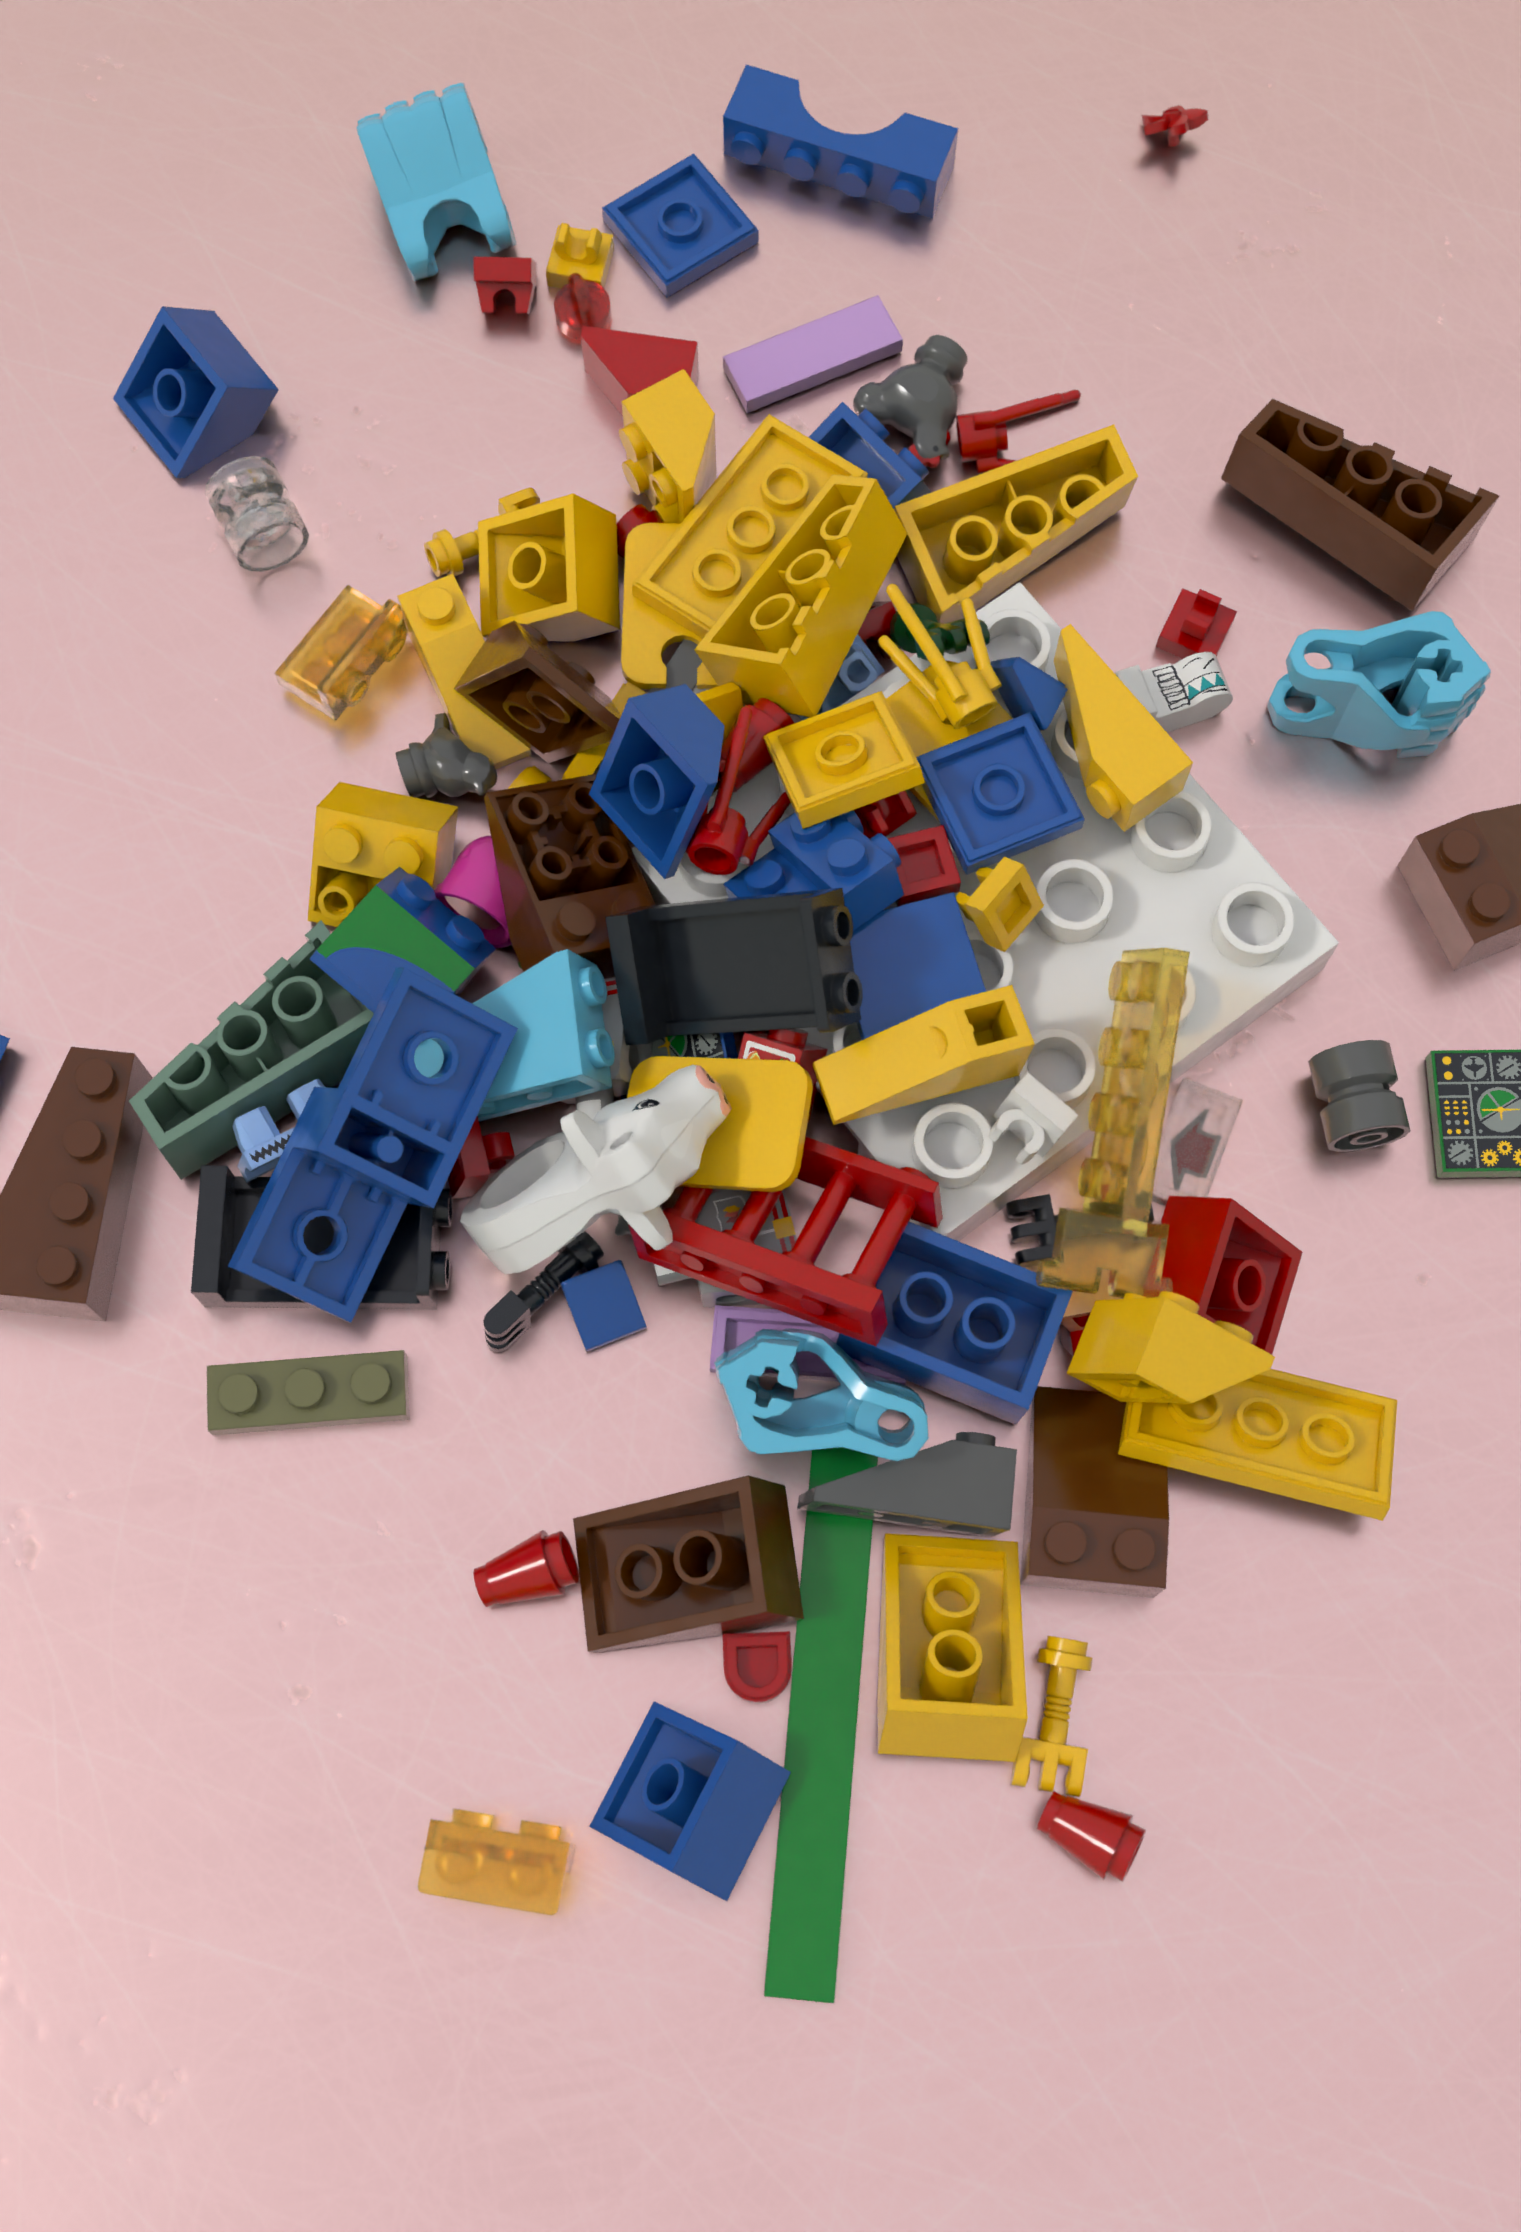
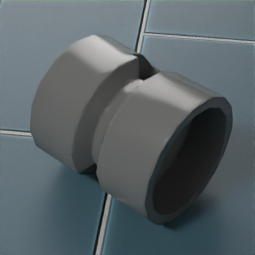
(1360, 1105)

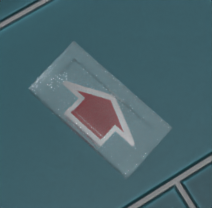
(1193, 1141)

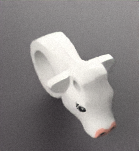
(612, 1164)

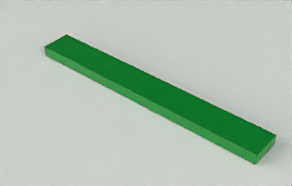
(820, 1745)

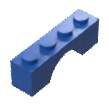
(894, 166)

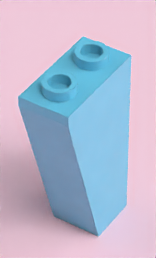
(558, 1040)

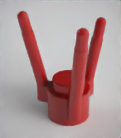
(985, 432)
(721, 834)

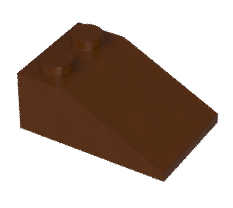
(538, 694)
(1469, 883)
(1088, 1511)
(688, 1565)

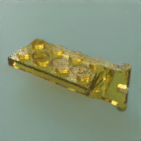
(1128, 1125)

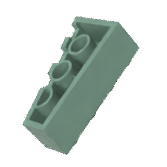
(274, 1042)

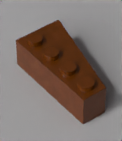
(1356, 501)
(72, 1189)

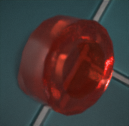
(581, 305)

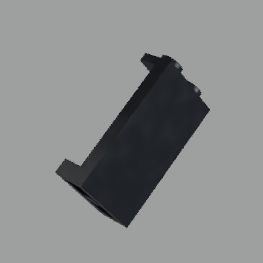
(735, 965)
(404, 1279)

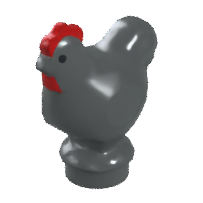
(920, 398)

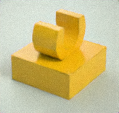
(579, 252)
(1001, 903)

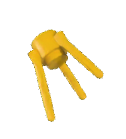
(963, 692)

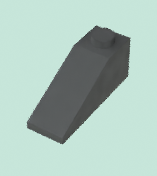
(947, 1487)

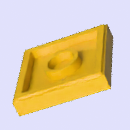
(843, 759)

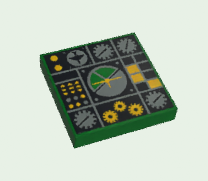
(1475, 1112)

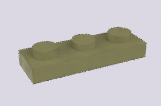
(307, 1392)

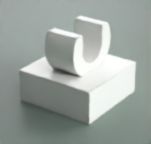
(1033, 1117)

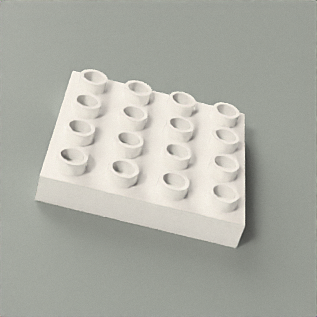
(1166, 882)

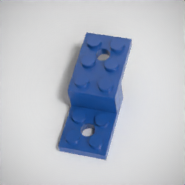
(373, 1145)

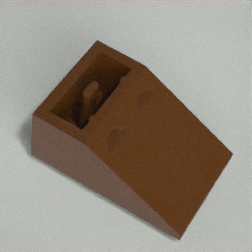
(561, 870)

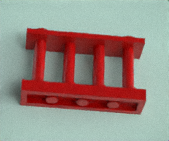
(790, 1279)

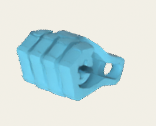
(434, 175)
(1419, 655)
(830, 1419)

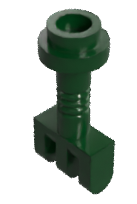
(948, 637)

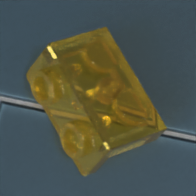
(343, 652)
(494, 1866)

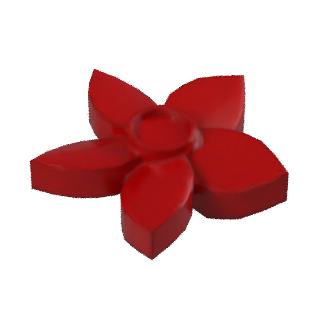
(1175, 121)

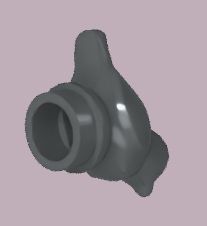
(444, 765)

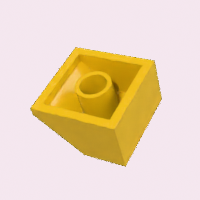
(550, 569)

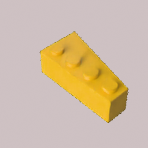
(1010, 520)
(807, 599)

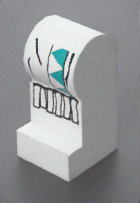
(1180, 691)

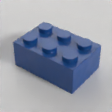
(963, 1324)

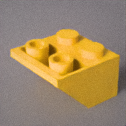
(669, 445)
(366, 837)
(1162, 1351)

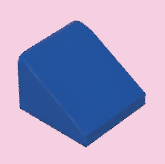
(1028, 690)
(603, 1305)

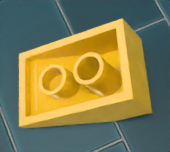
(951, 1649)

